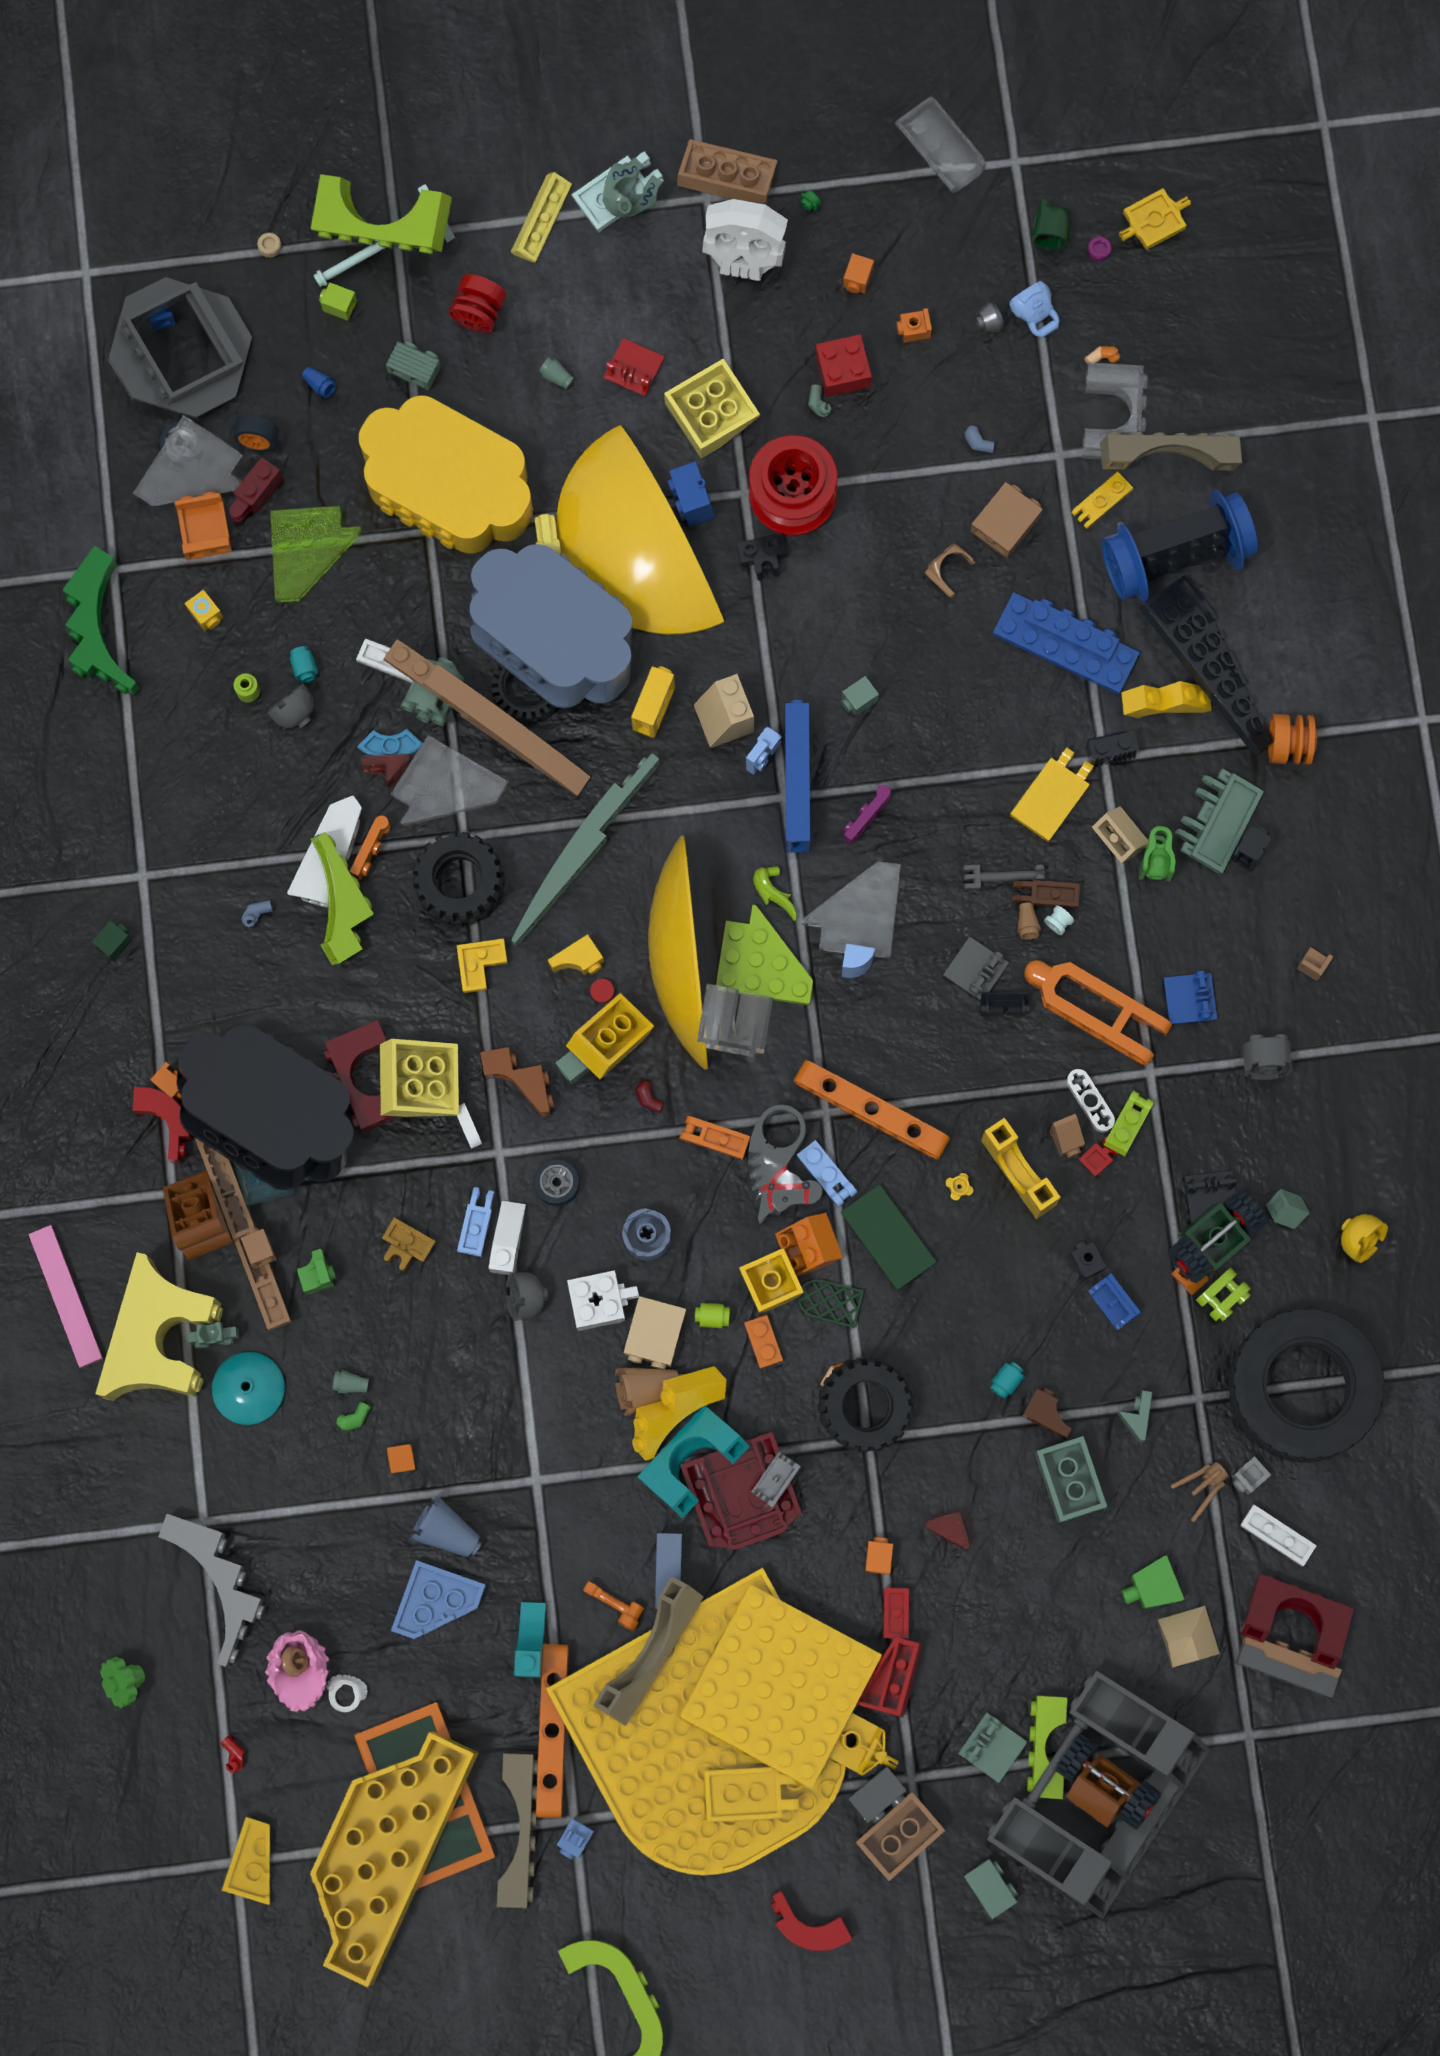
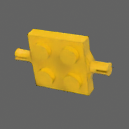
(1154, 219)

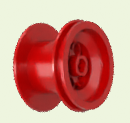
(793, 511)

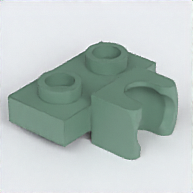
(212, 1334)

